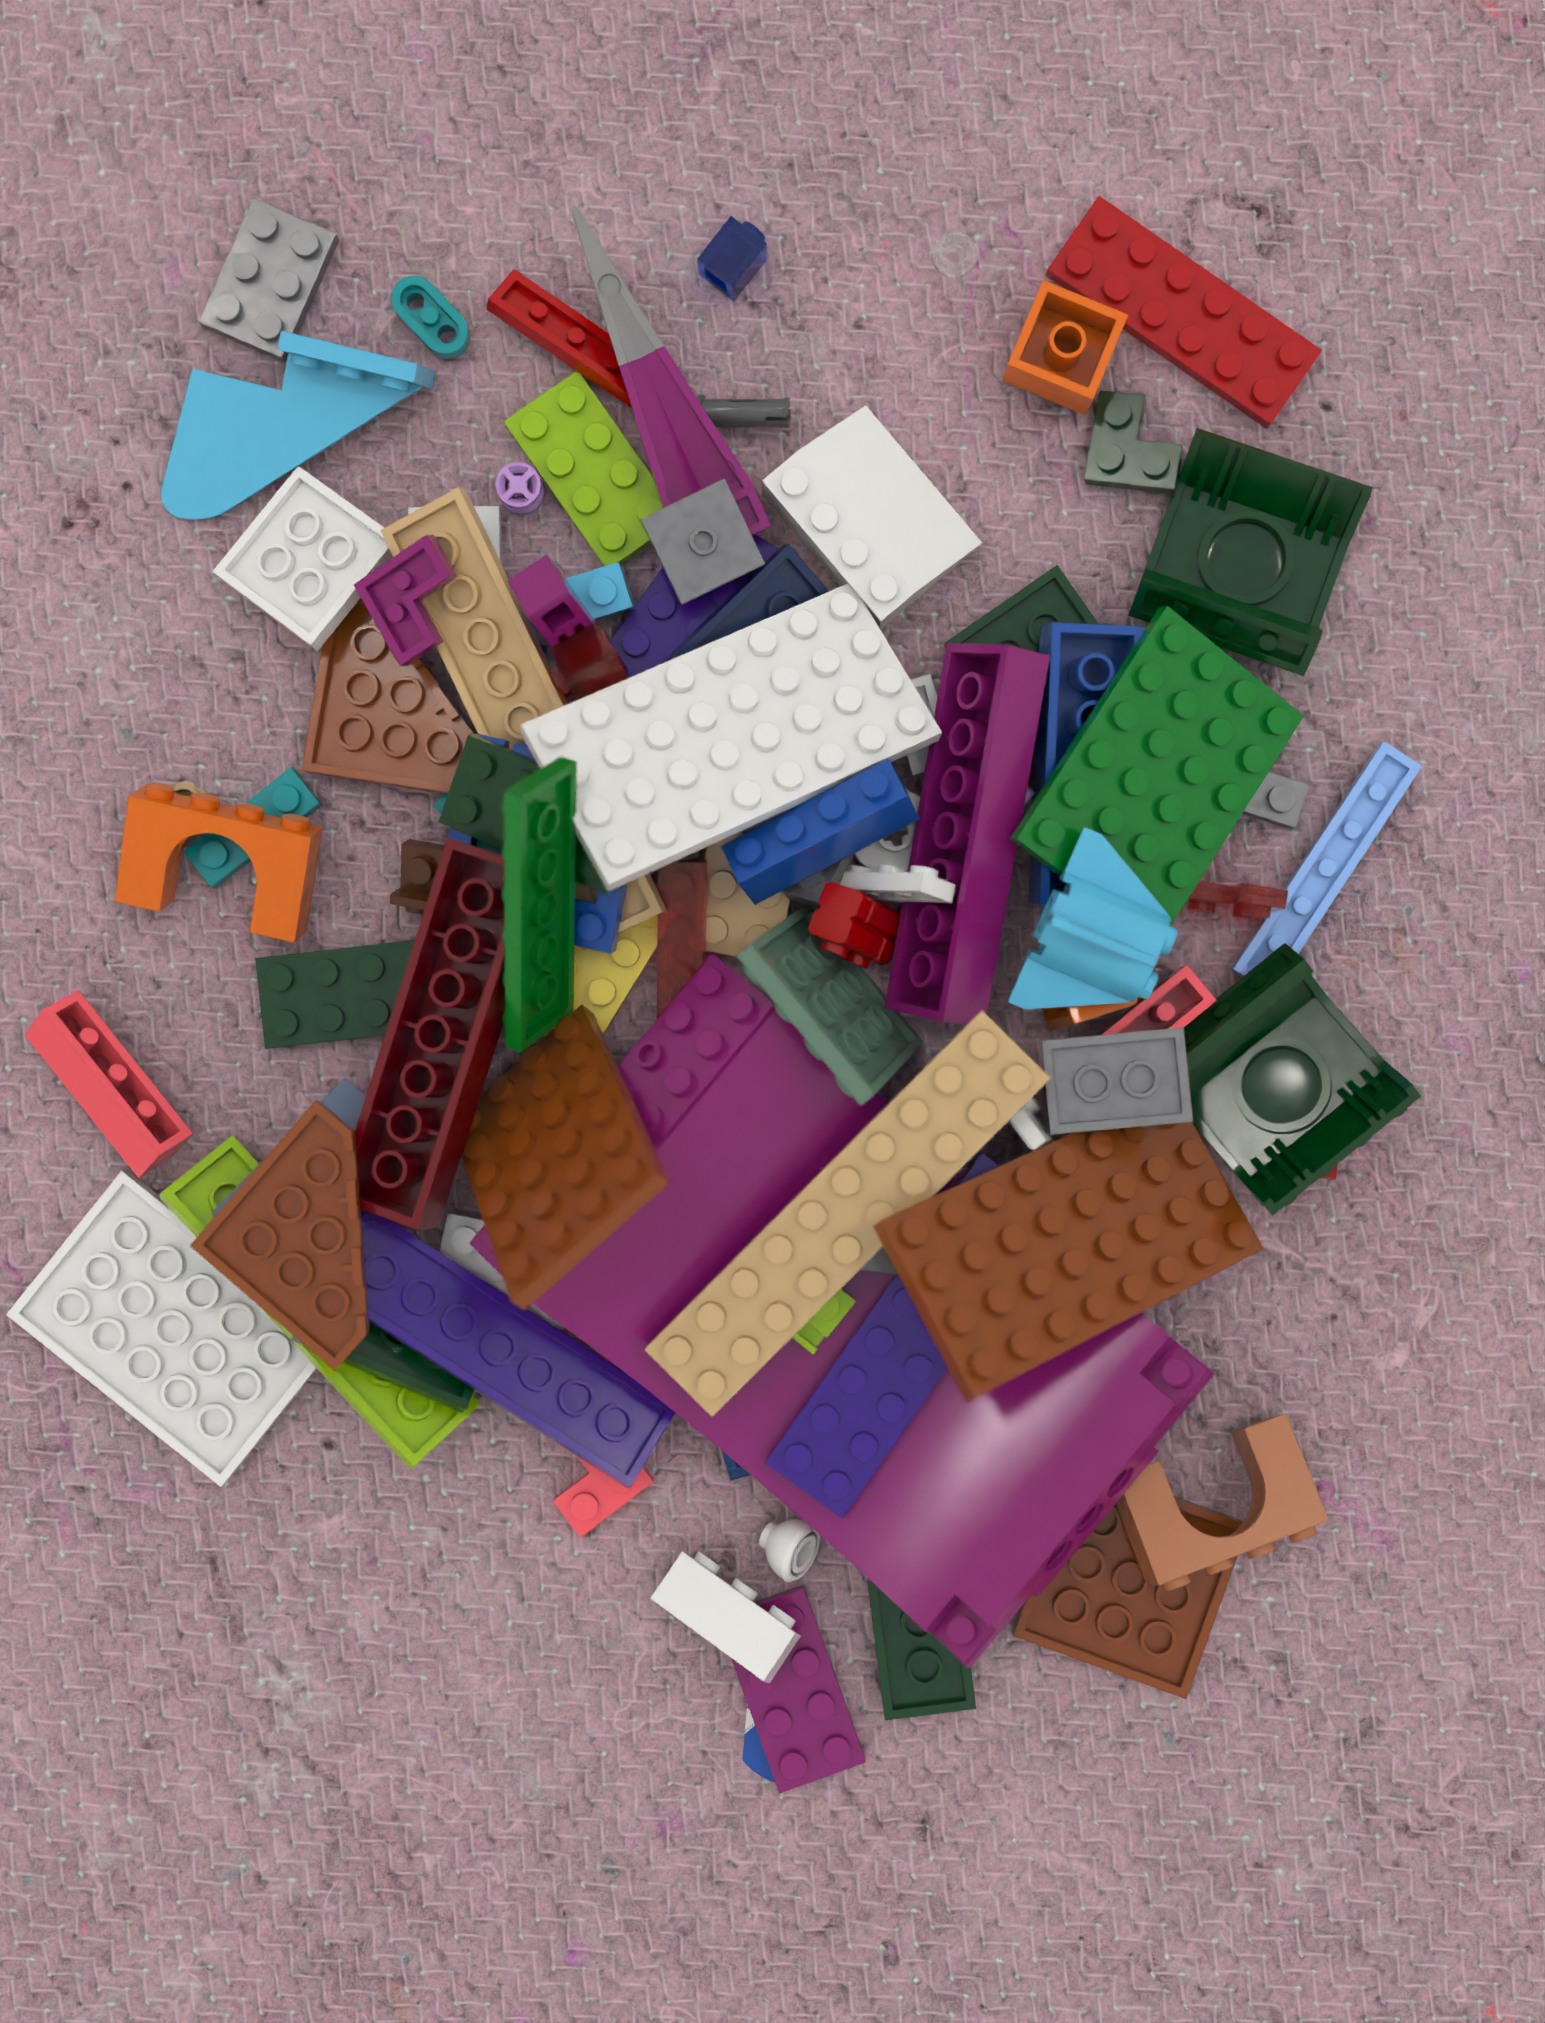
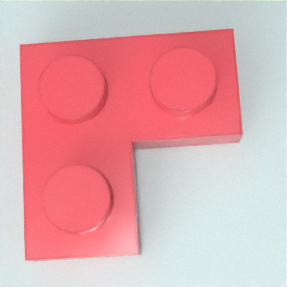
(596, 1497)

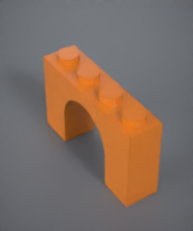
(279, 848)

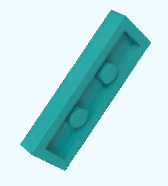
(220, 857)

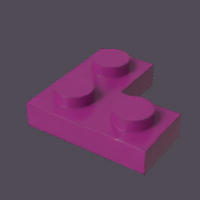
(395, 596)

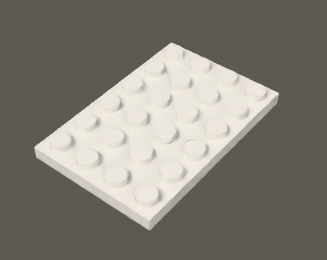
(163, 1330)

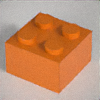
(1064, 347)

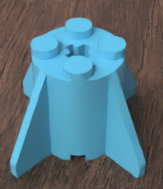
(1095, 935)

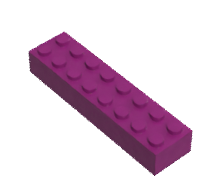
(967, 815)

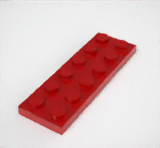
(1184, 312)

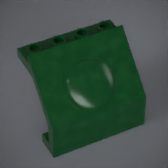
(1251, 550)
(1286, 1080)

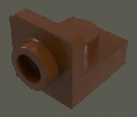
(418, 872)

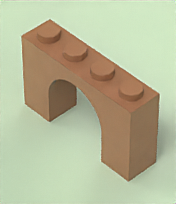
(1280, 1507)

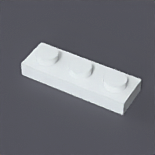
(898, 885)

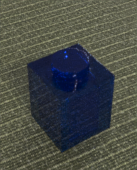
(733, 257)

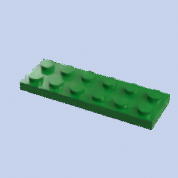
(539, 902)

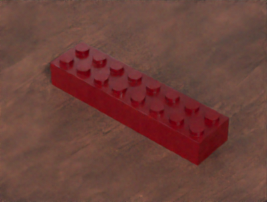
(436, 1044)

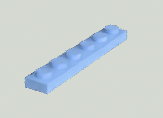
(1333, 855)

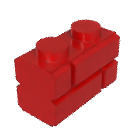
(854, 926)

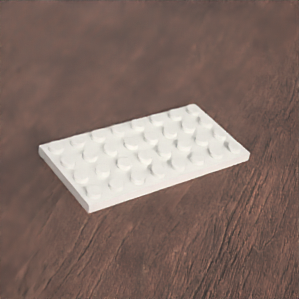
(732, 734)

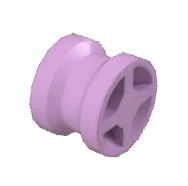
(514, 480)

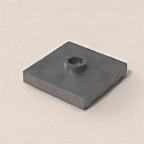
(702, 541)

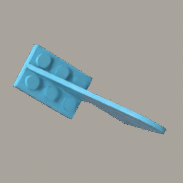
(248, 435)

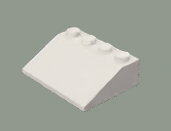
(869, 515)

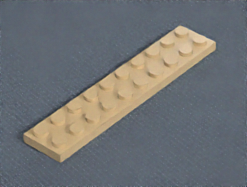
(493, 647)
(831, 1222)

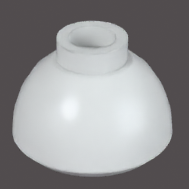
(790, 1547)

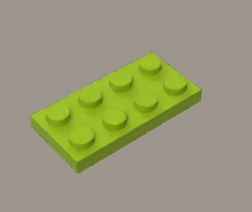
(588, 467)

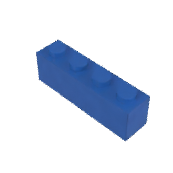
(820, 832)

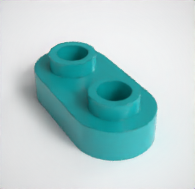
(432, 319)

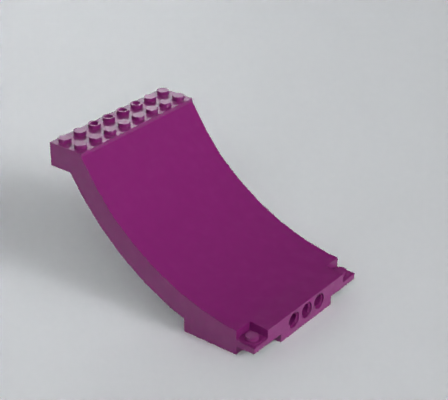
(974, 1494)

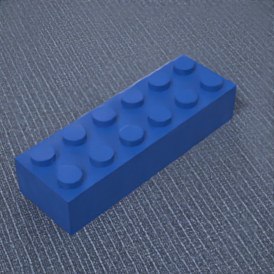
(1078, 673)

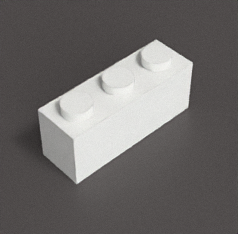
(727, 1615)

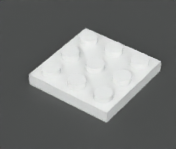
(305, 558)

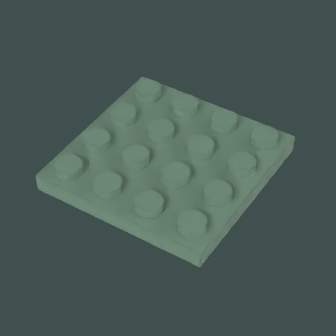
(831, 1006)

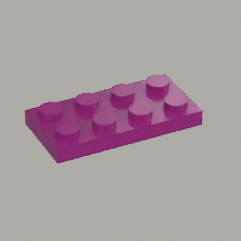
(802, 1708)

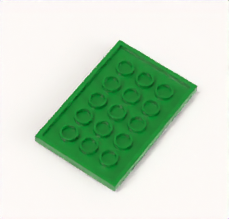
(1163, 762)

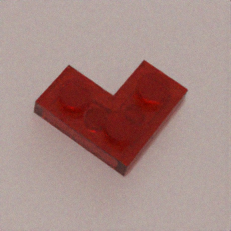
(1245, 899)

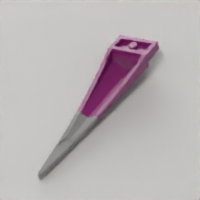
(673, 426)

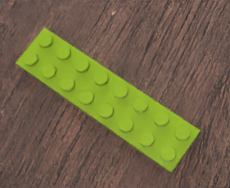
(399, 1416)

